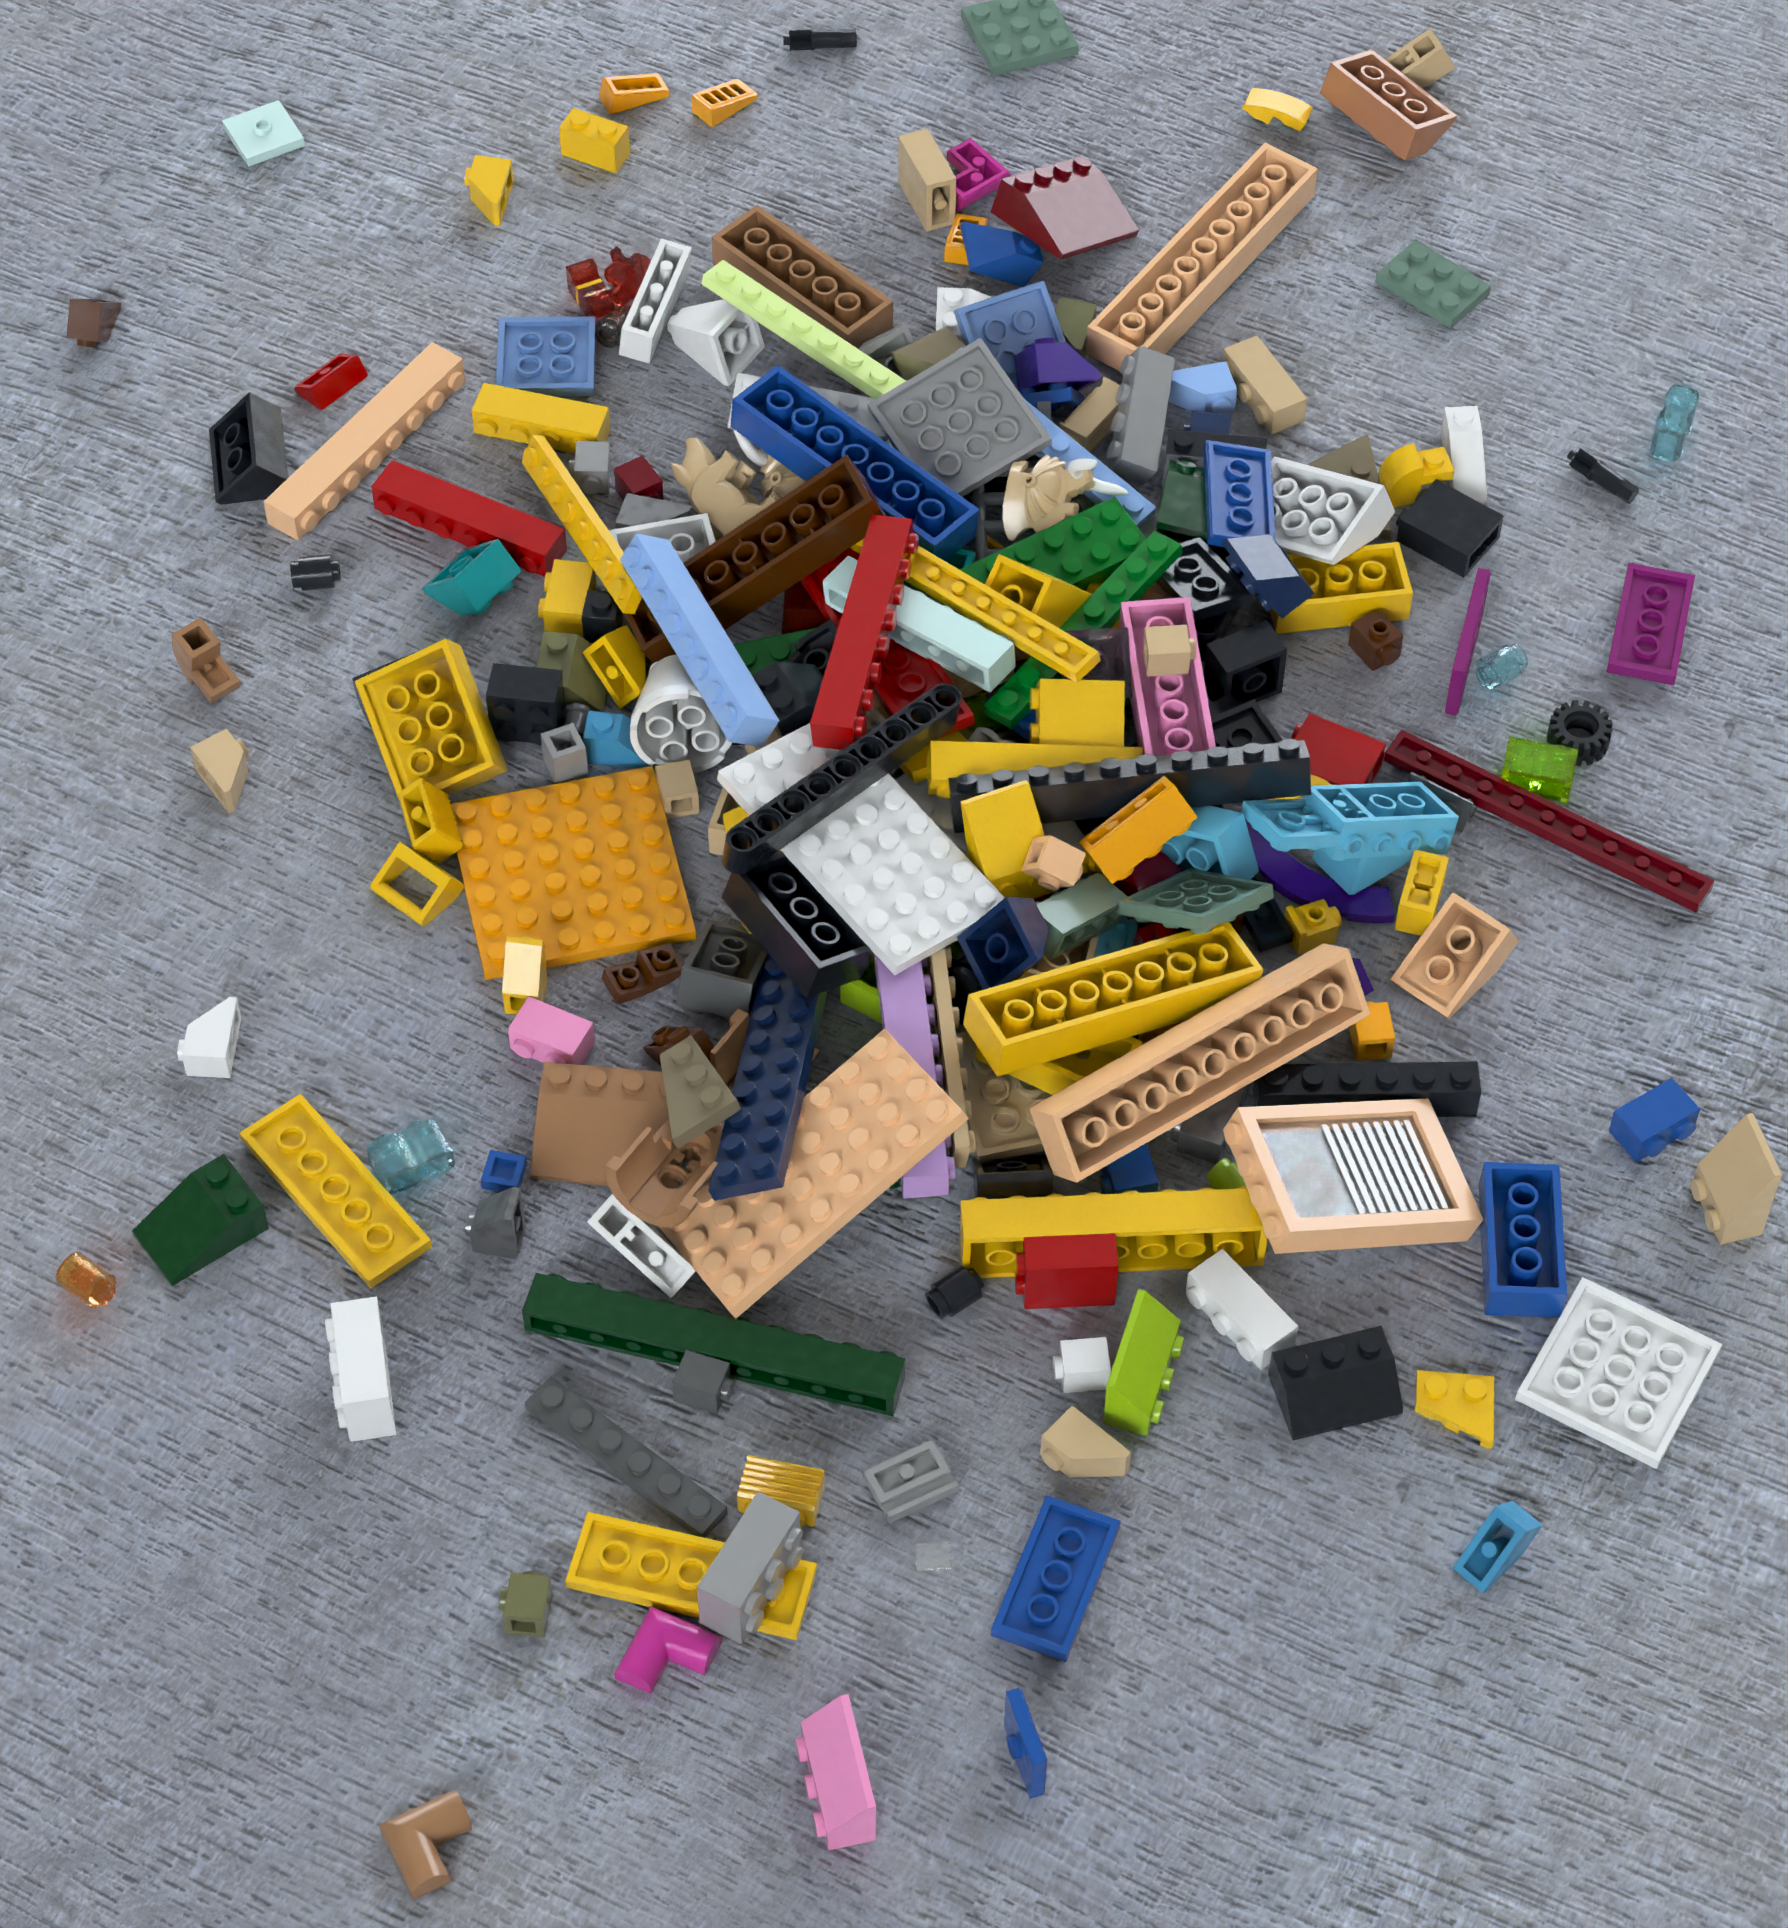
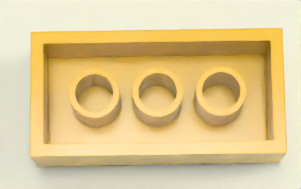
(1350, 589)

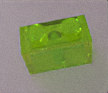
(1540, 767)

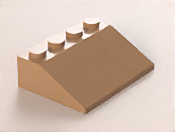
(590, 1116)

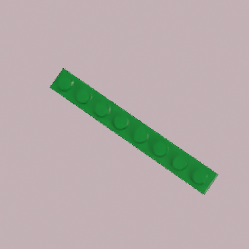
(1099, 611)

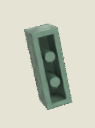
(1079, 913)

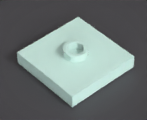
(263, 133)

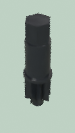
(820, 39)
(1602, 475)

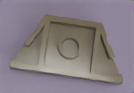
(1355, 461)

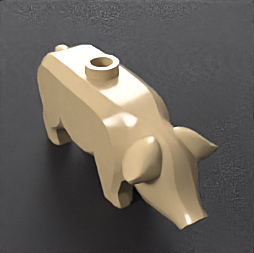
(719, 487)

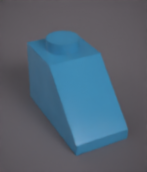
(609, 741)
(1497, 1545)

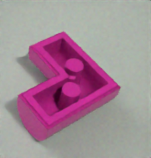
(978, 173)
(663, 1640)

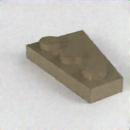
(693, 1092)

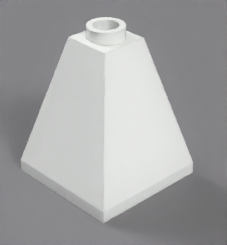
(717, 338)

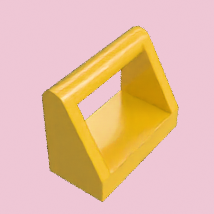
(400, 859)

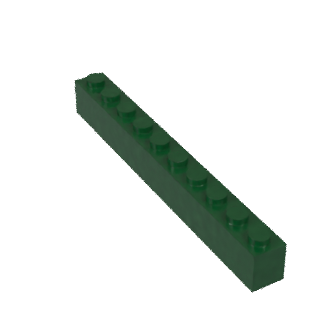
(755, 1351)

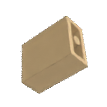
(926, 179)

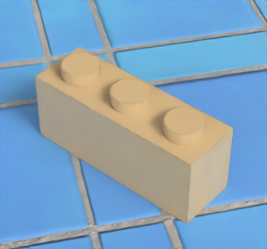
(1265, 385)

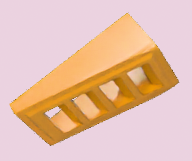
(631, 91)
(712, 110)
(954, 246)

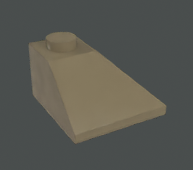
(926, 352)

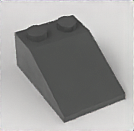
(721, 971)

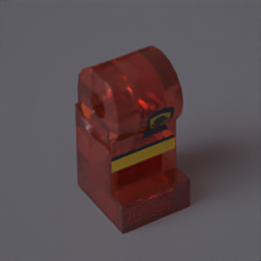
(589, 289)

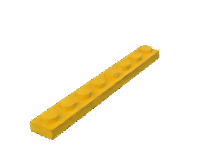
(581, 522)

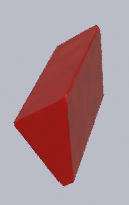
(332, 380)

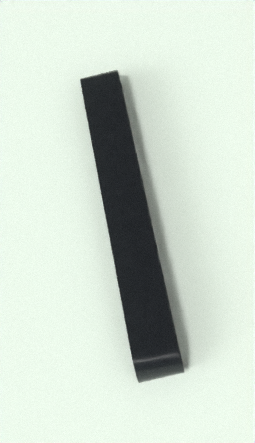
(840, 779)

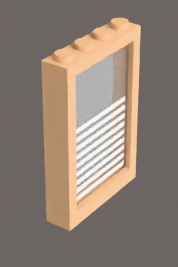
(1351, 1175)

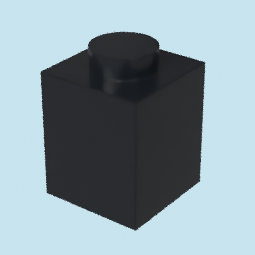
(600, 615)

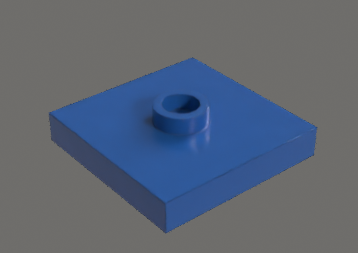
(1025, 1743)

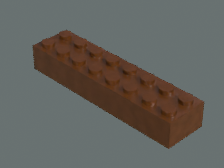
(772, 550)

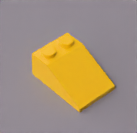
(999, 836)

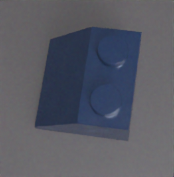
(1005, 941)

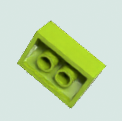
(1143, 1366)

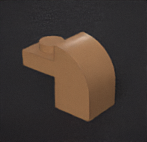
(200, 660)

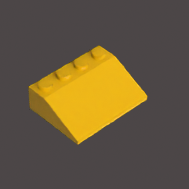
(431, 720)

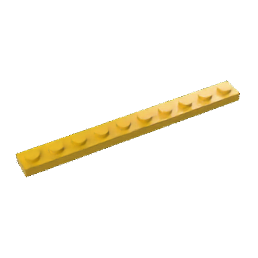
(1000, 615)

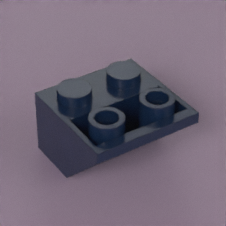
(1268, 572)

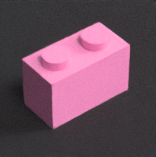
(550, 1034)

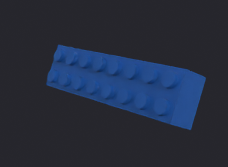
(812, 434)

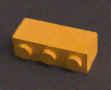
(1138, 830)

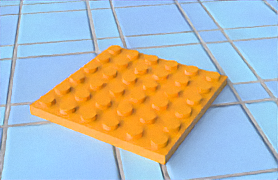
(573, 867)

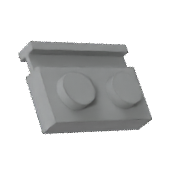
(910, 1481)

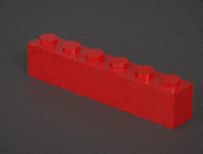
(467, 517)

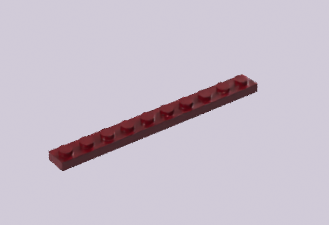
(1550, 821)

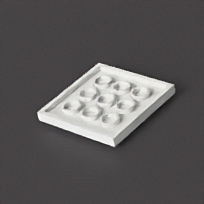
(1619, 1372)

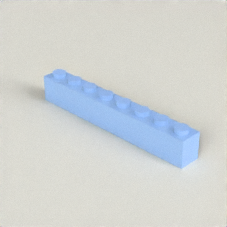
(699, 640)

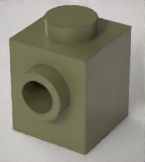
(526, 1604)

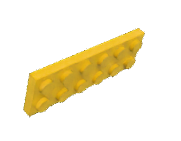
(335, 1191)
(665, 1568)

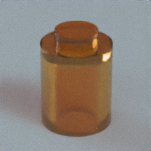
(86, 1280)

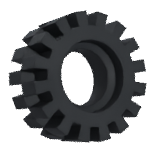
(1584, 718)

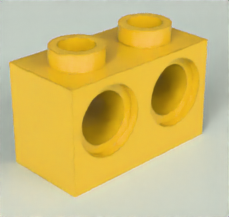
(1421, 892)

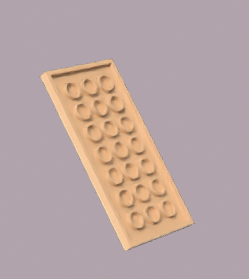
(848, 1148)

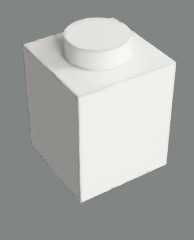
(1082, 1364)

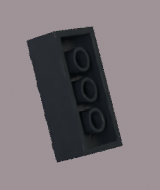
(797, 926)

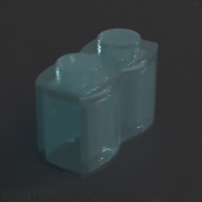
(1674, 423)
(410, 1156)

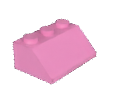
(837, 1776)

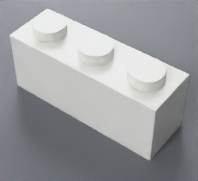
(1240, 1309)

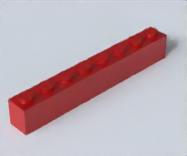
(864, 632)

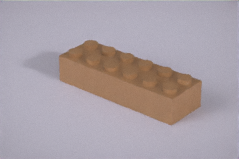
(803, 276)

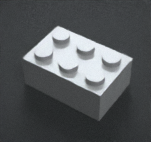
(750, 1568)

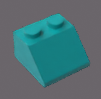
(474, 578)

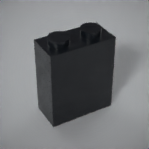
(1449, 527)

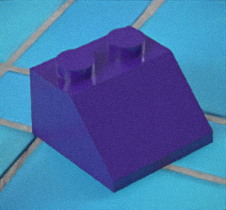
(1051, 364)

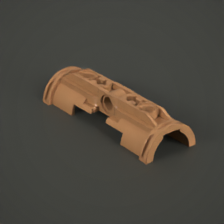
(651, 1159)

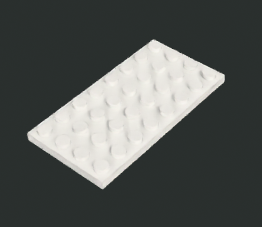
(873, 857)

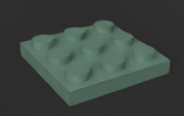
(1019, 33)
(1196, 900)

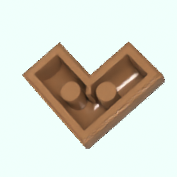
(414, 1839)

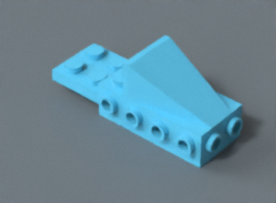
(1357, 828)

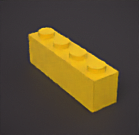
(521, 413)

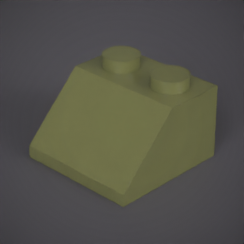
(580, 681)

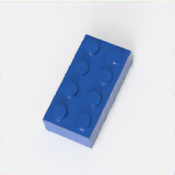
(1522, 1240)

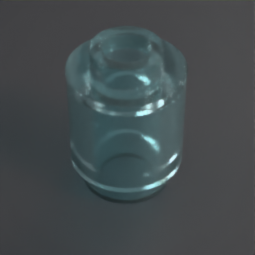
(1501, 666)

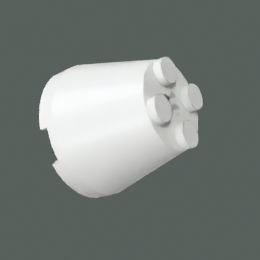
(674, 720)

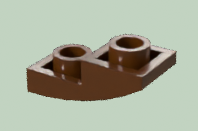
(649, 972)

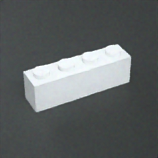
(655, 301)

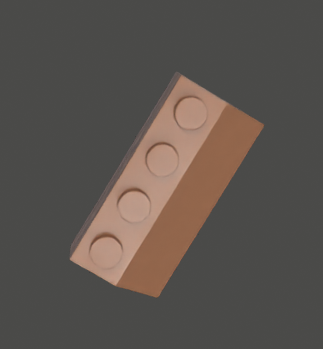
(1386, 104)

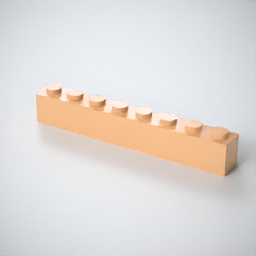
(364, 441)

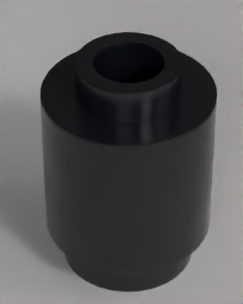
(315, 572)
(955, 1292)

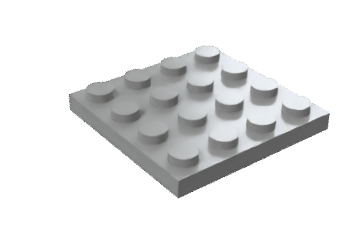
(961, 420)

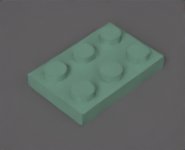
(1433, 284)

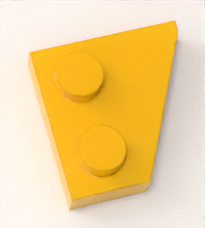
(1458, 1402)

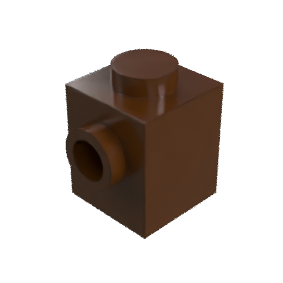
(1375, 640)

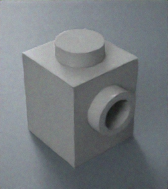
(591, 466)
(564, 753)

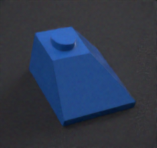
(1001, 253)

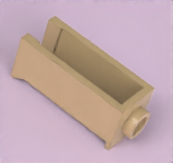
(1093, 417)

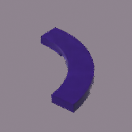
(1306, 886)

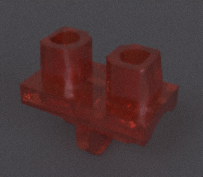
(625, 275)

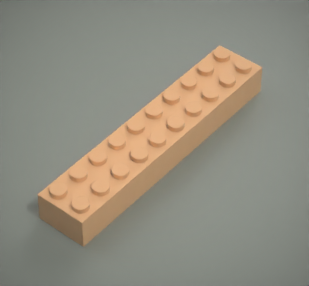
(1203, 257)
(1199, 1062)

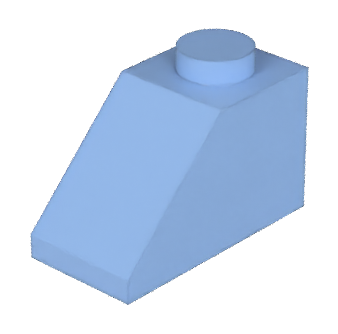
(1204, 389)

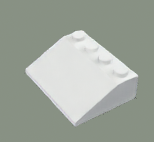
(1325, 511)

